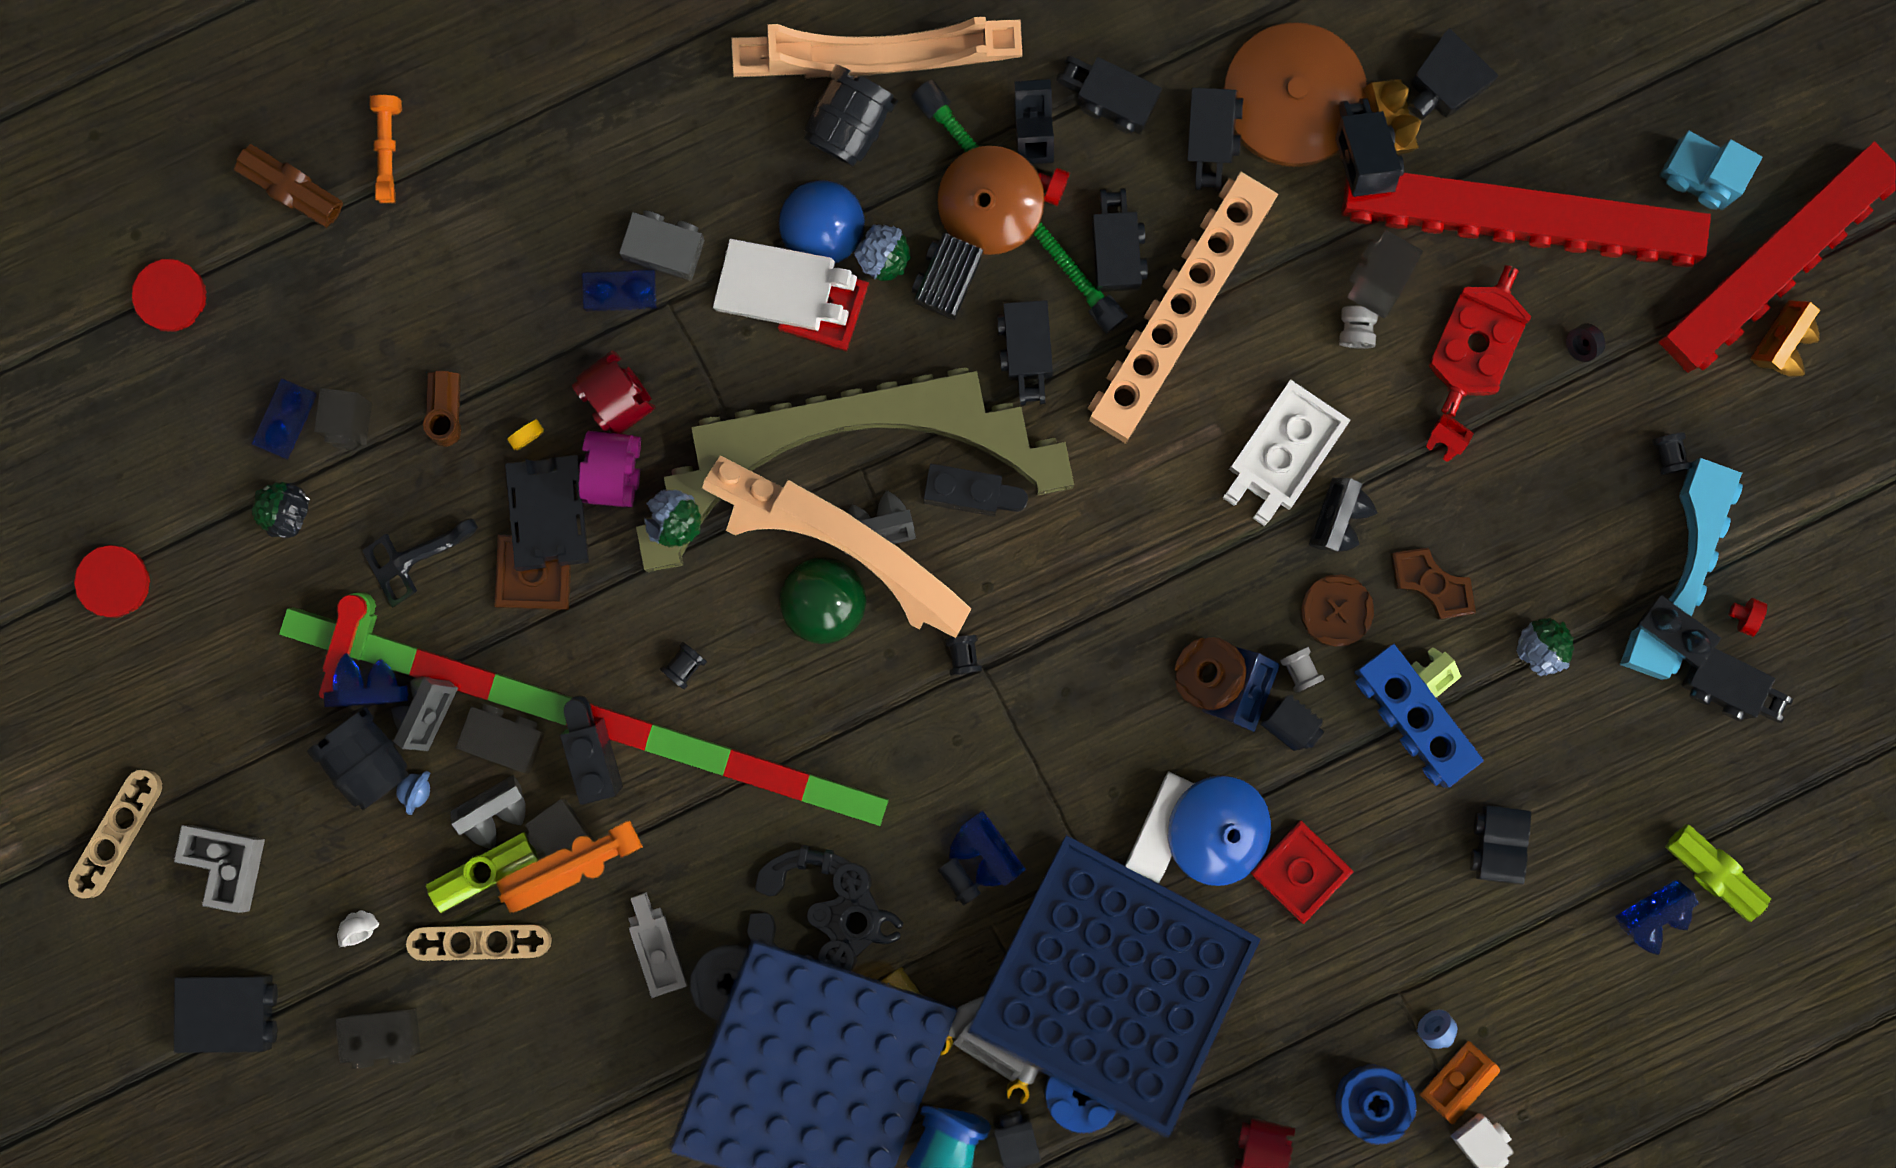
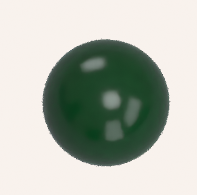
(822, 600)

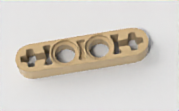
(118, 836)
(479, 946)

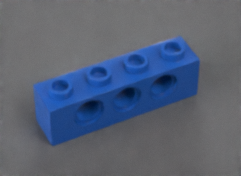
(1460, 754)

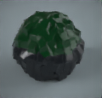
(280, 509)

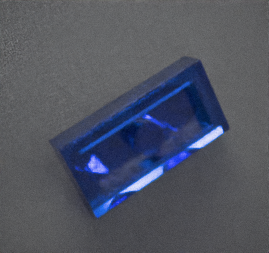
(619, 290)
(284, 419)
(350, 690)
(982, 838)
(1645, 919)

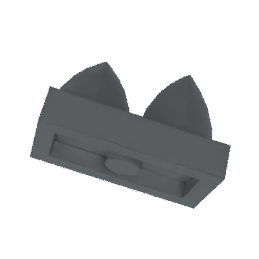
(892, 519)
(422, 720)
(475, 815)

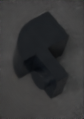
(1034, 120)

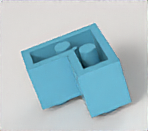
(1710, 171)

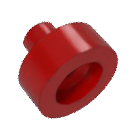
(1054, 185)
(1749, 616)

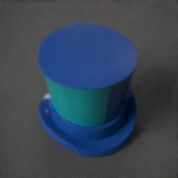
(948, 1139)

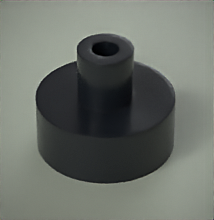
(1585, 342)

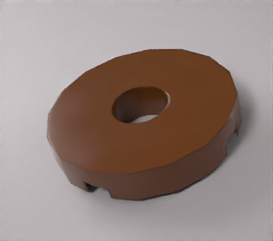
(1229, 677)

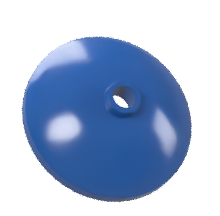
(1201, 828)

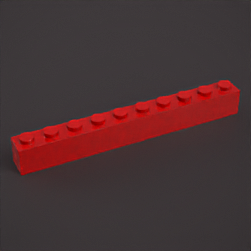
(1537, 218)

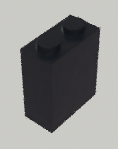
(224, 1013)

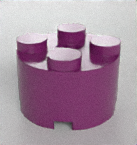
(609, 469)

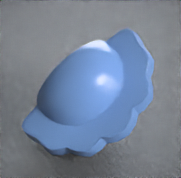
(414, 791)

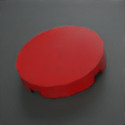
(169, 295)
(112, 581)

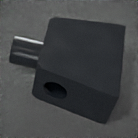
(1450, 78)

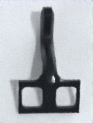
(402, 562)

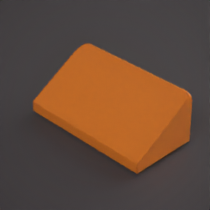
(1460, 1082)

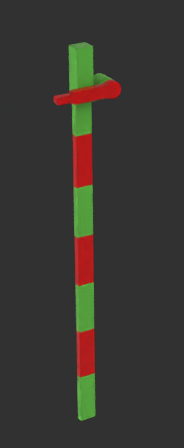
(354, 636)

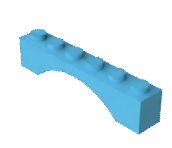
(1706, 501)

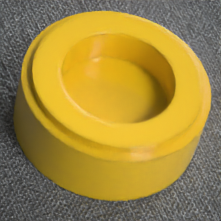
(525, 435)

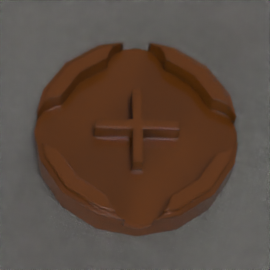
(1337, 610)

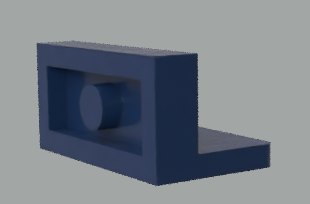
(1249, 704)

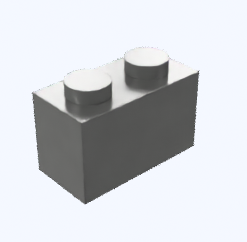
(662, 245)

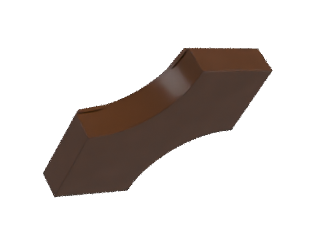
(1448, 594)

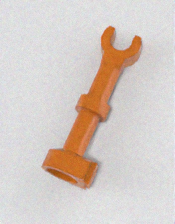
(385, 107)

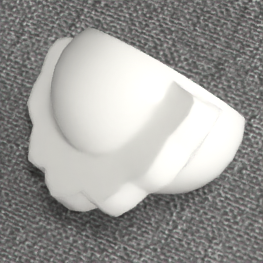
(356, 928)

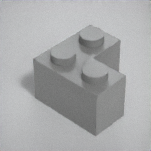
(231, 861)

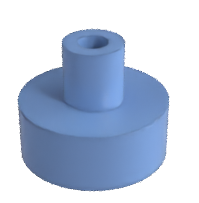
(1437, 1029)

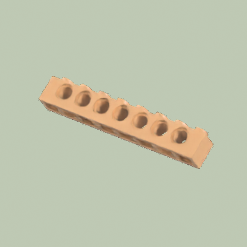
(1255, 202)

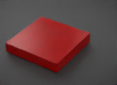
(833, 334)
(1301, 872)

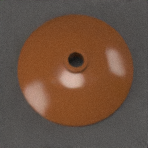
(1014, 195)

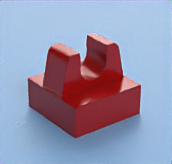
(1452, 434)

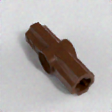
(288, 185)

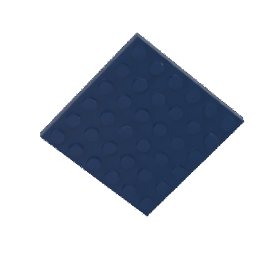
(1115, 986)
(811, 1068)

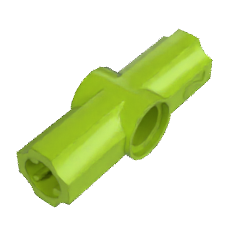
(1718, 873)
(462, 883)

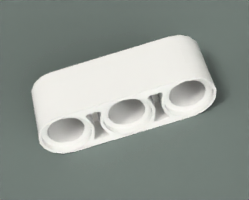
(1152, 850)

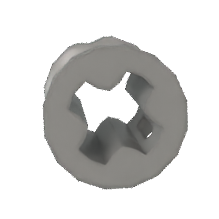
(1302, 670)

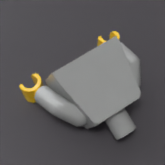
(987, 1053)

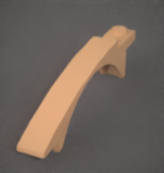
(815, 55)
(769, 506)

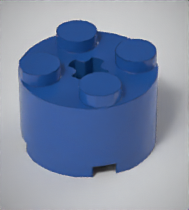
(1075, 1115)
(1392, 1116)

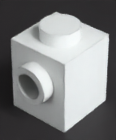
(1483, 1142)

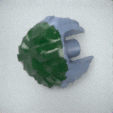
(883, 252)
(674, 518)
(1546, 646)

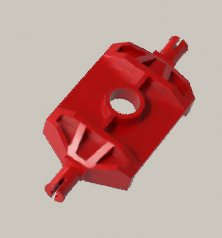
(1499, 320)

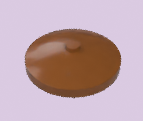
(1293, 92)

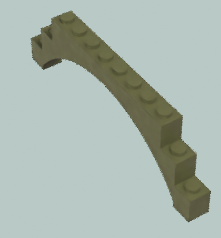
(937, 406)

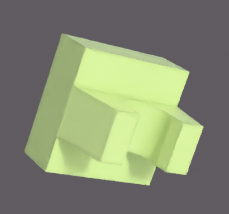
(1439, 673)

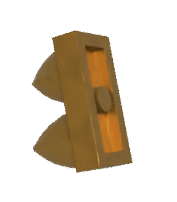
(1391, 98)
(1793, 326)

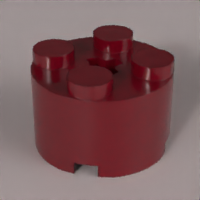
(614, 394)
(1265, 1145)

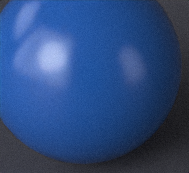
(822, 220)

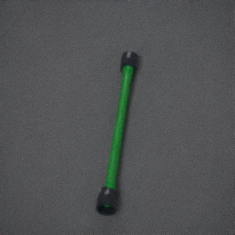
(1103, 309)

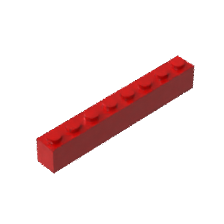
(1780, 258)

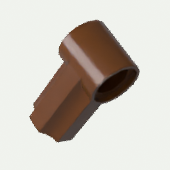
(443, 404)

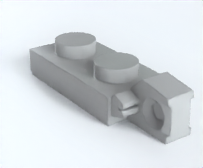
(655, 948)

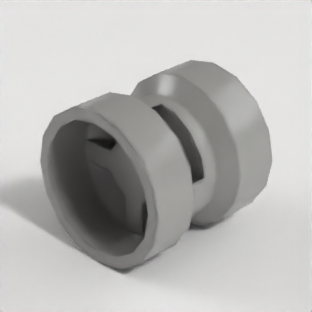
(1358, 327)

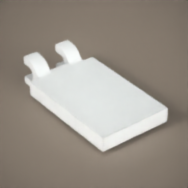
(780, 285)
(1285, 450)

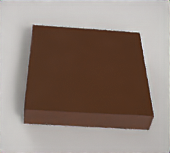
(529, 588)

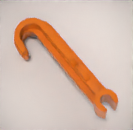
(565, 867)

